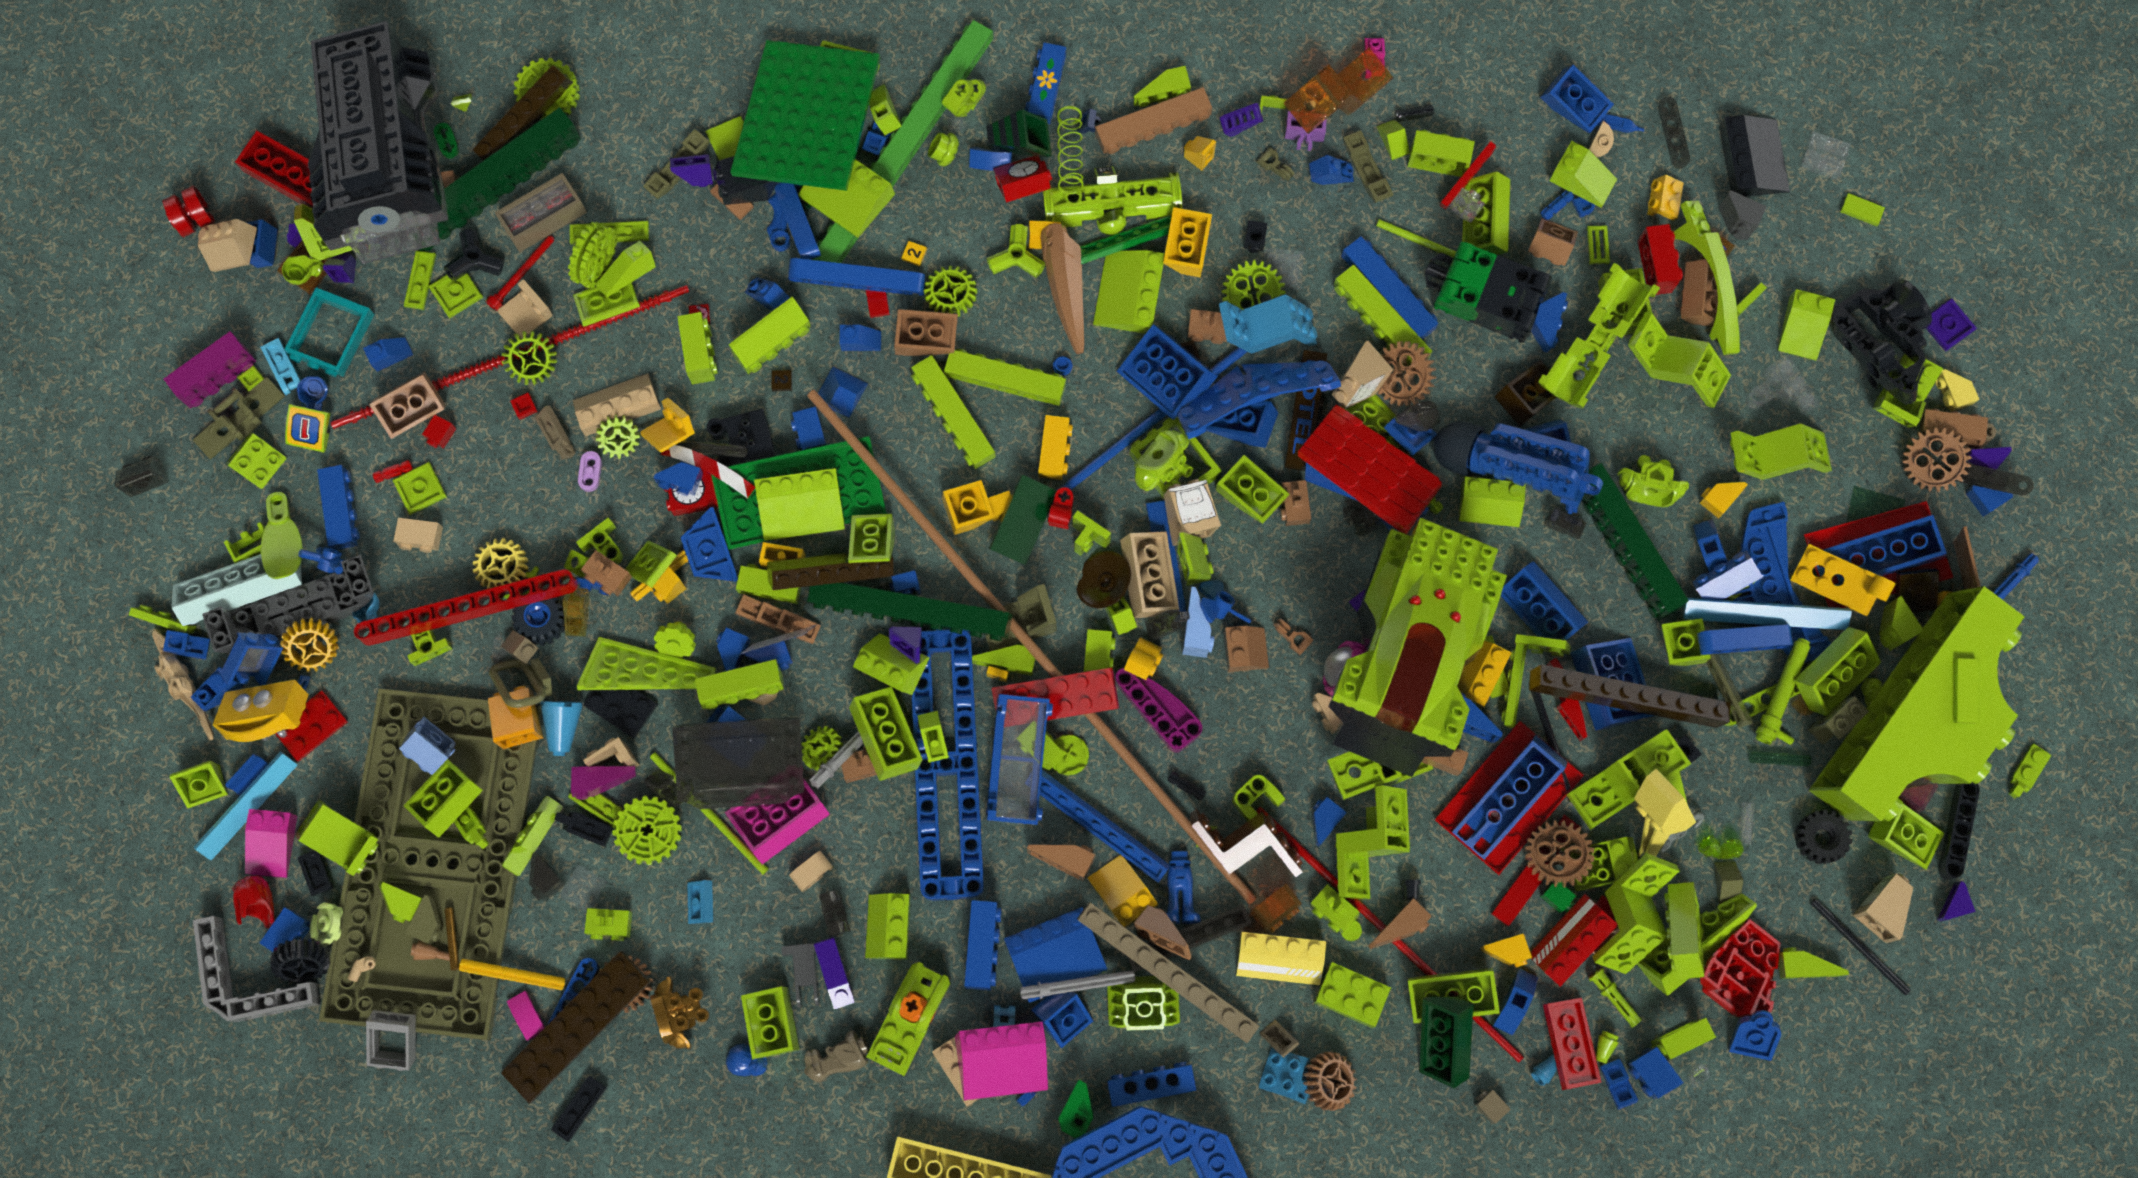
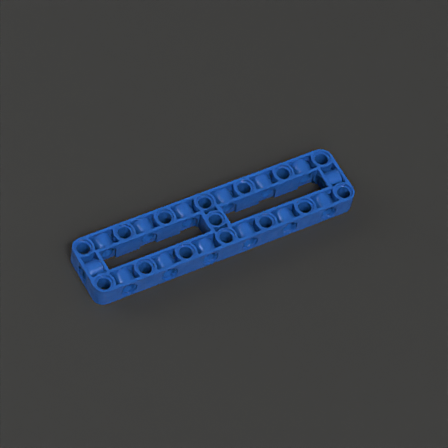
(967, 778)

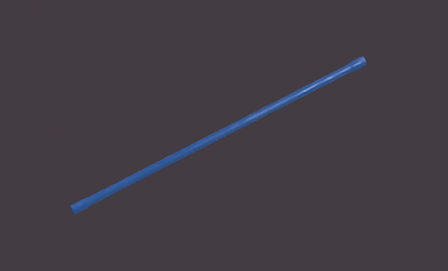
(1139, 430)

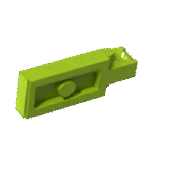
(2028, 770)
(471, 828)

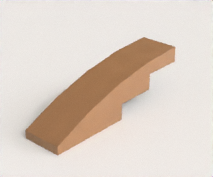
(775, 618)

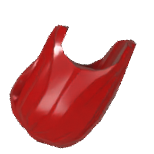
(254, 899)

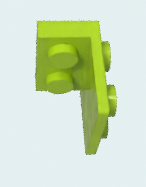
(256, 460)

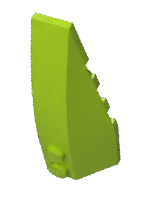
(1715, 930)

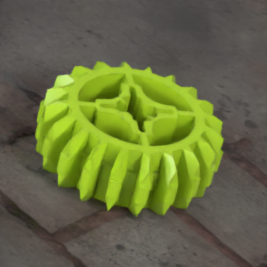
(943, 294)
(536, 342)

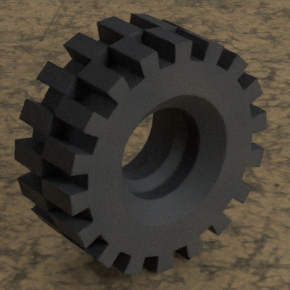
(1838, 834)

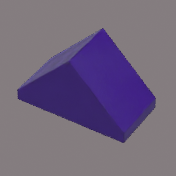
(1989, 457)
(907, 641)
(1957, 903)

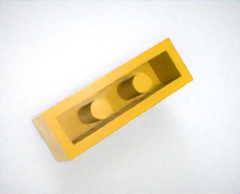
(1055, 447)

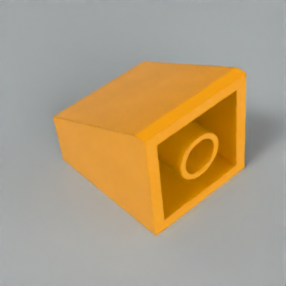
(514, 725)

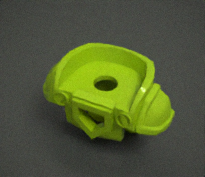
(1163, 461)
(1653, 484)

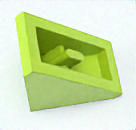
(1394, 139)

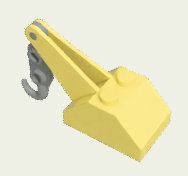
(1664, 812)

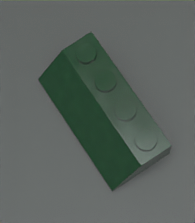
(1446, 1039)

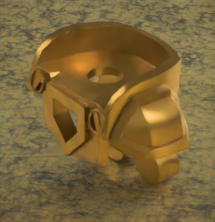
(677, 1013)

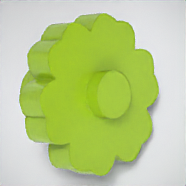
(675, 640)

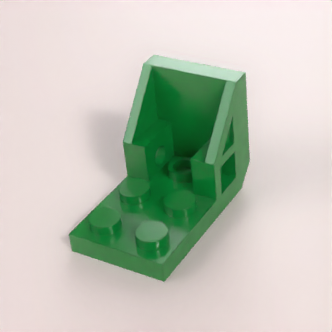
(1076, 1107)

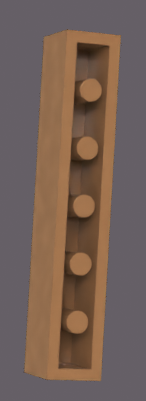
(1153, 121)

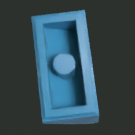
(700, 902)

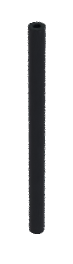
(1548, 730)
(1860, 947)

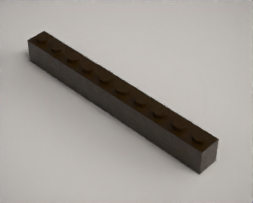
(1629, 696)

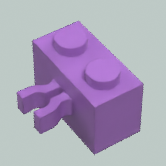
(1295, 132)

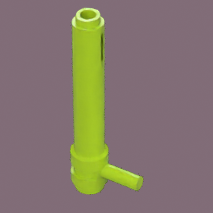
(1771, 720)

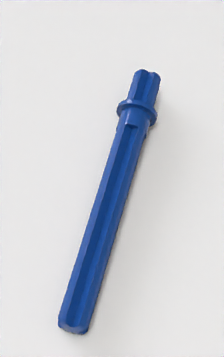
(2022, 569)

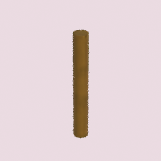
(451, 938)

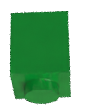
(1558, 897)

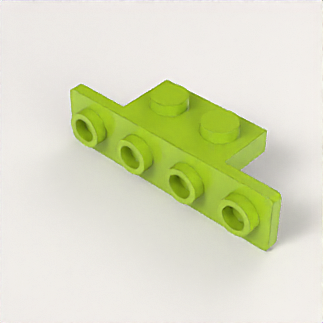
(532, 835)

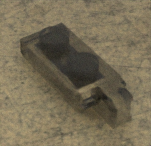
(1165, 623)

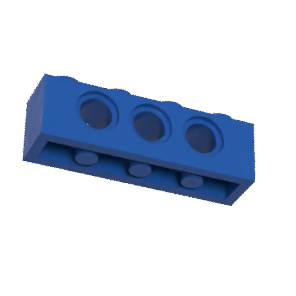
(1181, 1070)

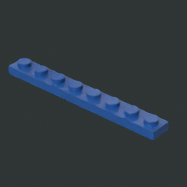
(1102, 828)

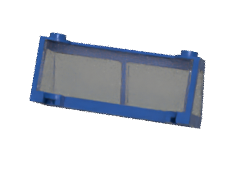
(1017, 759)

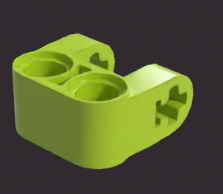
(961, 101)
(1252, 794)

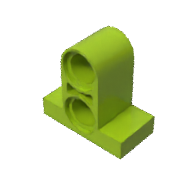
(606, 546)
(420, 640)

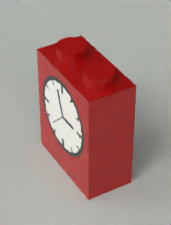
(1022, 178)
(702, 501)

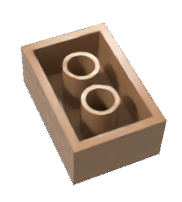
(407, 405)

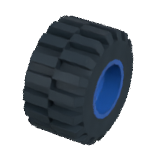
(539, 621)

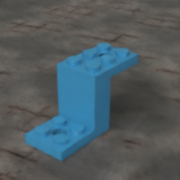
(1268, 324)

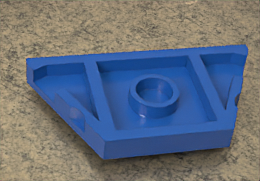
(708, 550)

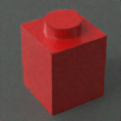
(438, 432)

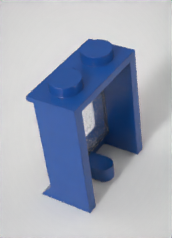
(251, 656)

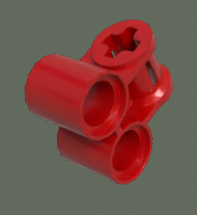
(1061, 511)

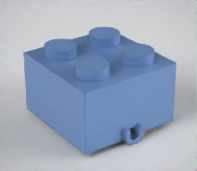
(427, 746)

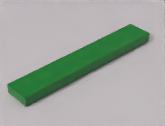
(1125, 239)

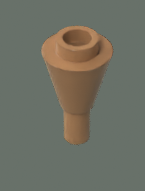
(424, 951)

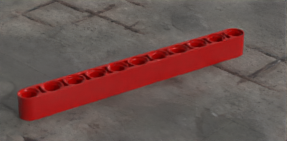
(457, 604)

